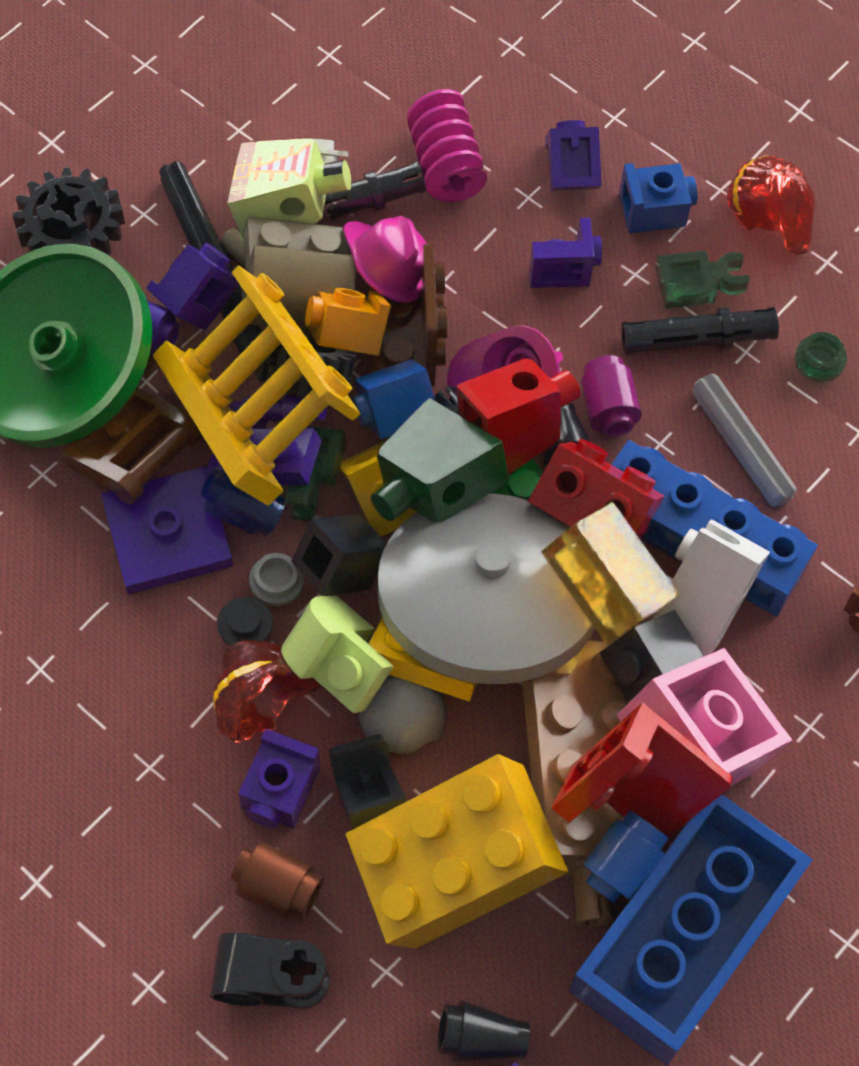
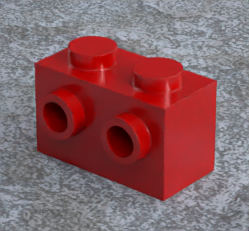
(583, 482)

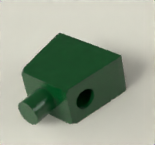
(437, 465)

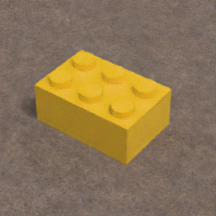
(455, 853)

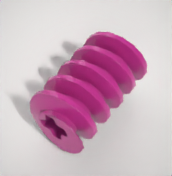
(446, 146)

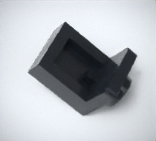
(365, 779)

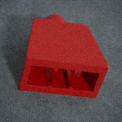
(518, 407)

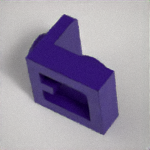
(574, 156)
(566, 262)

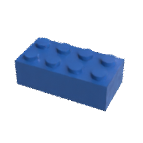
(689, 927)

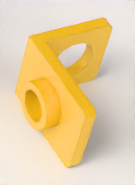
(365, 479)

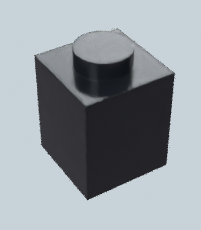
(339, 554)
(650, 652)

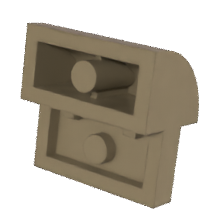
(299, 260)

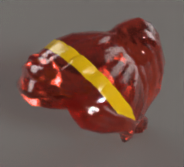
(774, 198)
(254, 689)

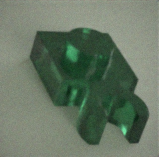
(693, 280)

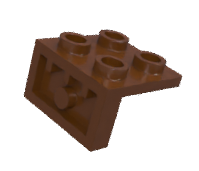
(418, 327)

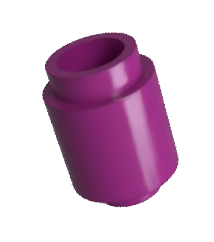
(610, 396)

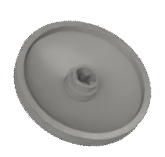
(480, 594)

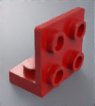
(646, 770)

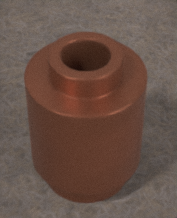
(276, 881)

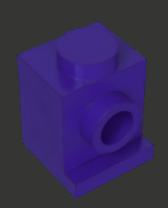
(196, 285)
(281, 803)

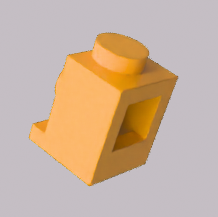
(348, 320)

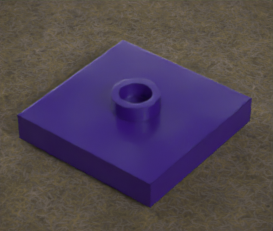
(166, 532)

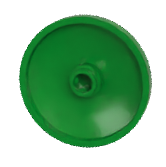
(68, 343)

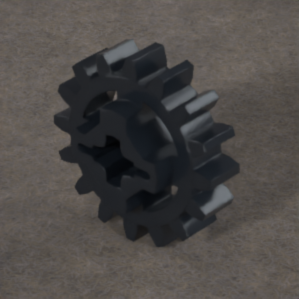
(69, 212)

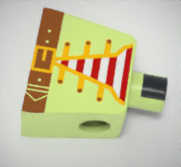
(284, 182)

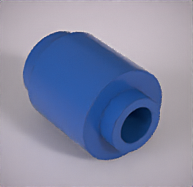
(625, 857)

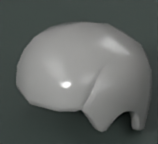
(404, 715)

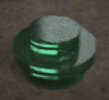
(821, 357)

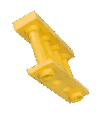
(208, 400)

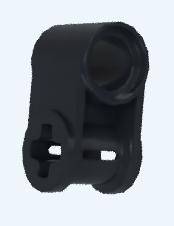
(258, 972)

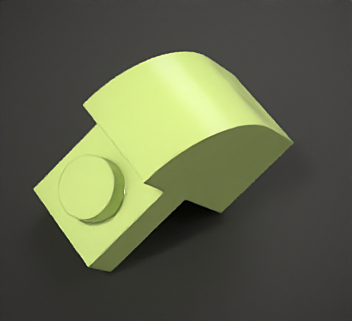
(334, 650)

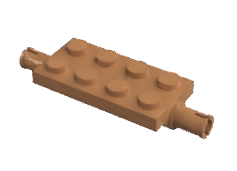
(564, 720)

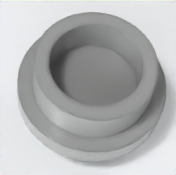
(276, 580)

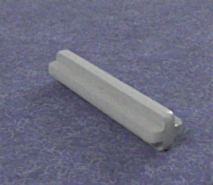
(744, 440)

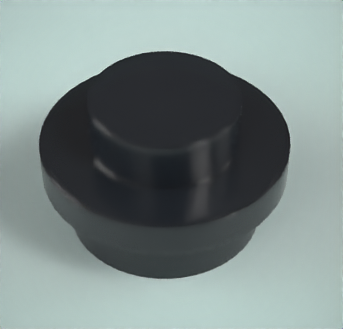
(244, 620)

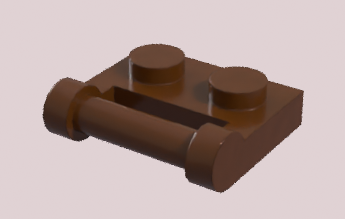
(124, 436)

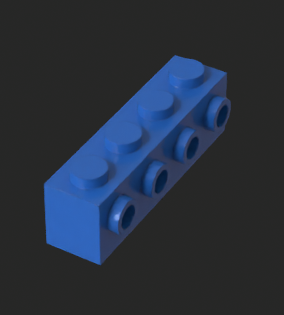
(693, 502)

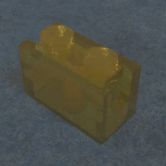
(609, 572)

